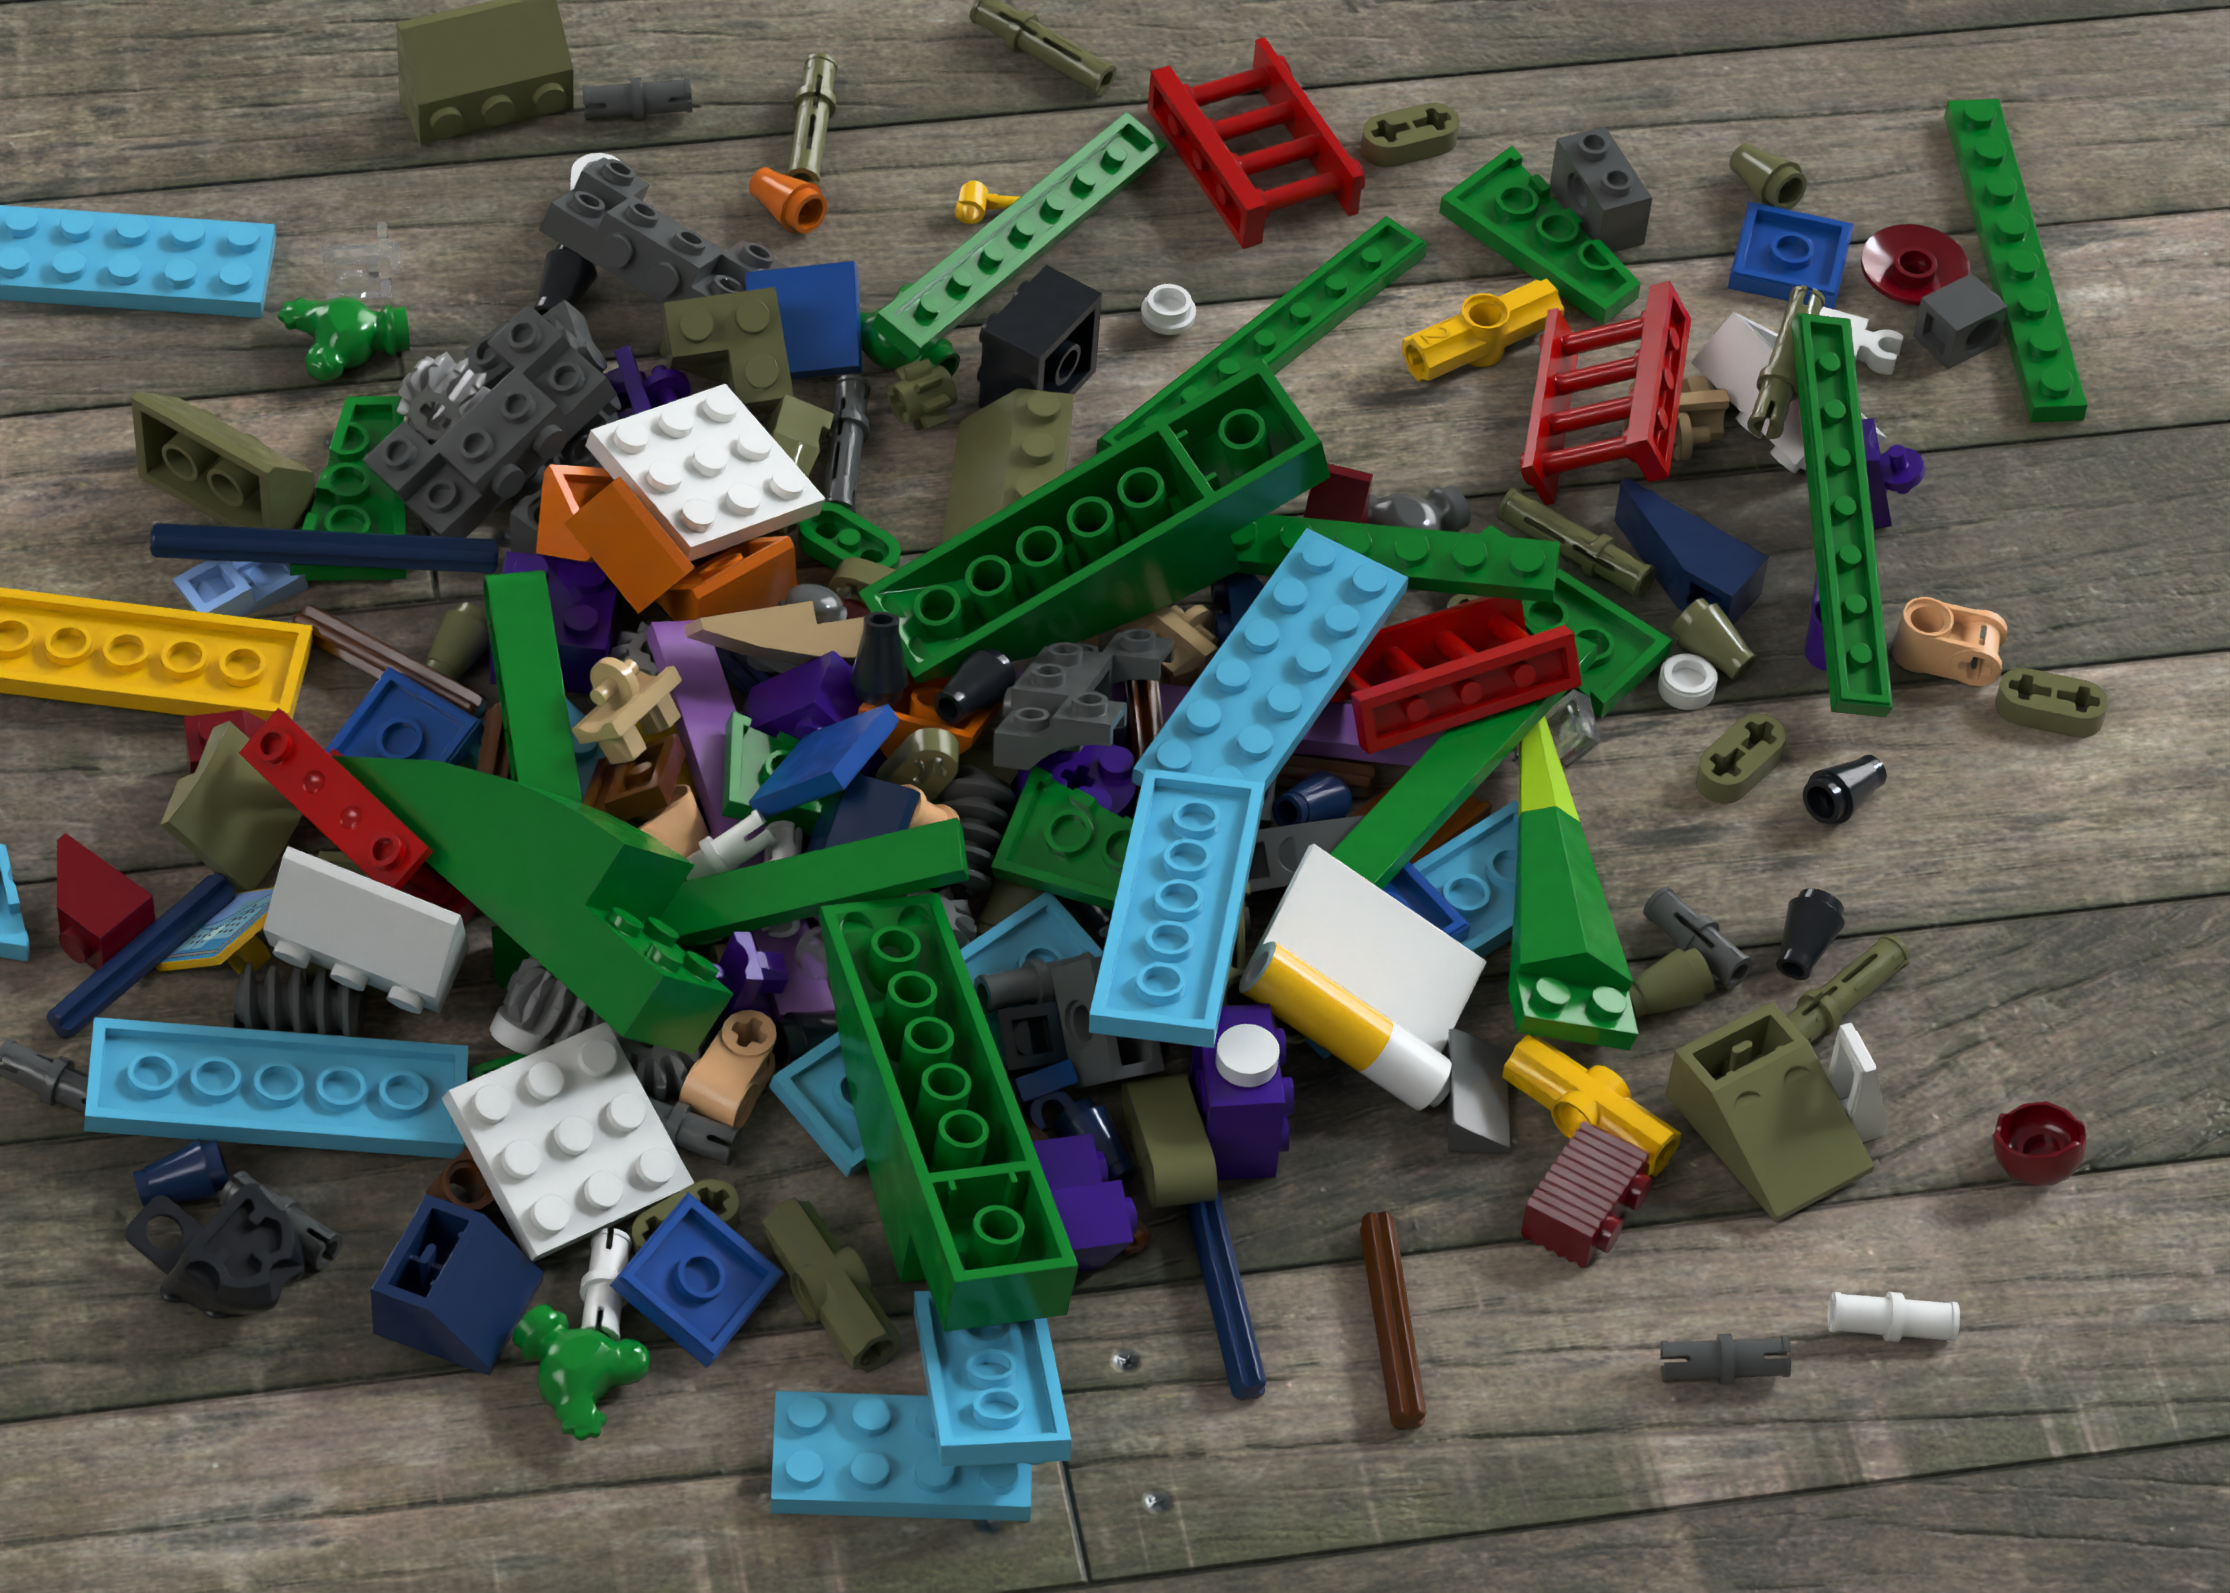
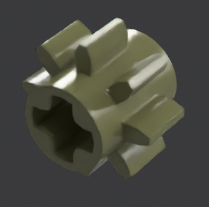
(922, 394)

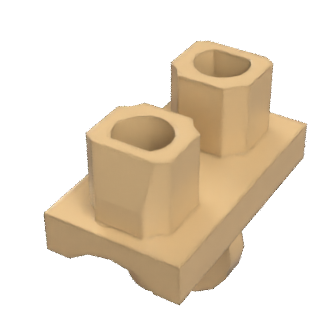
(1698, 417)
(1192, 640)
(622, 700)

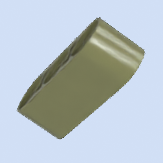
(1169, 1140)

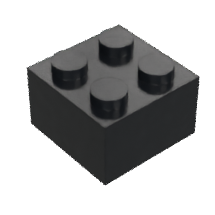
(1041, 338)

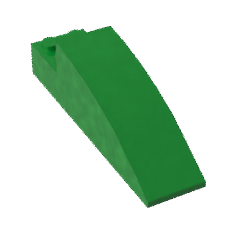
(1110, 534)
(564, 887)
(941, 1119)

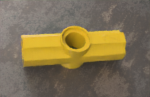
(1480, 330)
(1590, 1096)

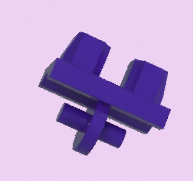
(643, 392)
(1894, 470)
(749, 977)

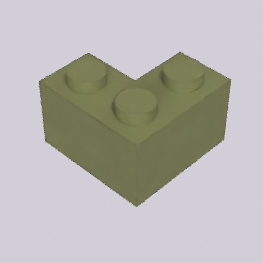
(733, 330)

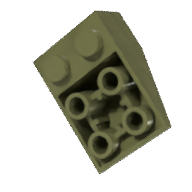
(1768, 1111)

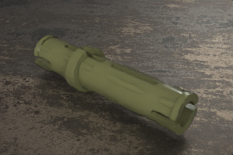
(1025, 33)
(817, 81)
(1778, 380)
(1595, 553)
(1822, 1009)

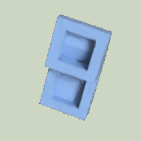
(237, 586)

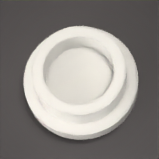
(1168, 310)

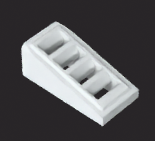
(1857, 1084)

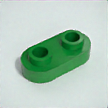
(849, 537)

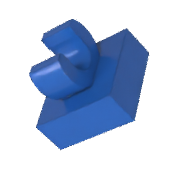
(1045, 1087)

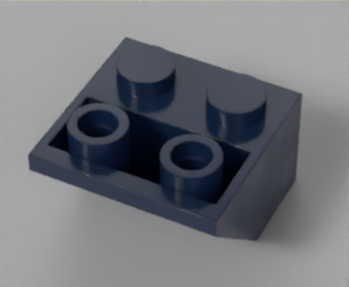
(453, 1286)

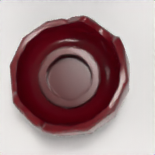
(2039, 1143)

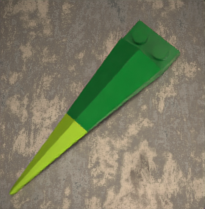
(1565, 950)

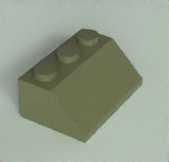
(483, 67)
(1007, 454)
(217, 466)

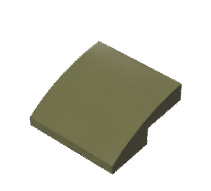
(230, 812)

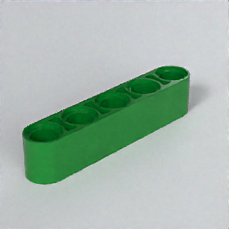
(530, 682)

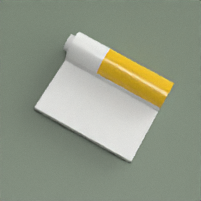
(1364, 978)

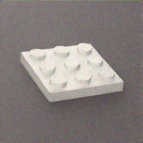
(706, 471)
(567, 1141)

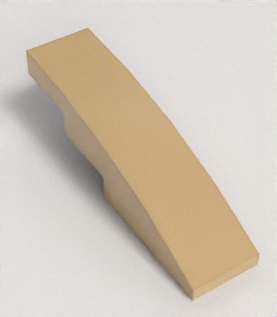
(779, 633)

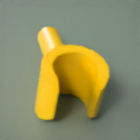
(975, 200)

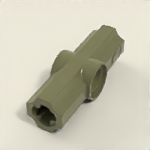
(831, 1285)

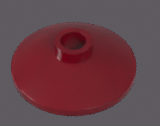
(1912, 262)

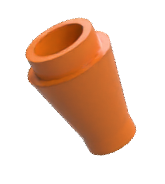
(791, 201)

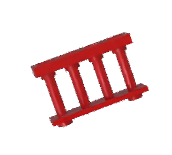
(1224, 173)
(1650, 405)
(1454, 671)
(348, 813)

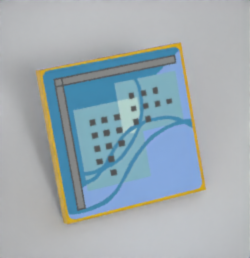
(227, 936)

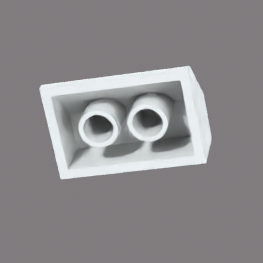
(1733, 363)
(364, 932)

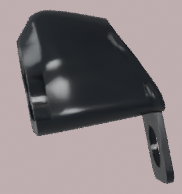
(232, 1262)

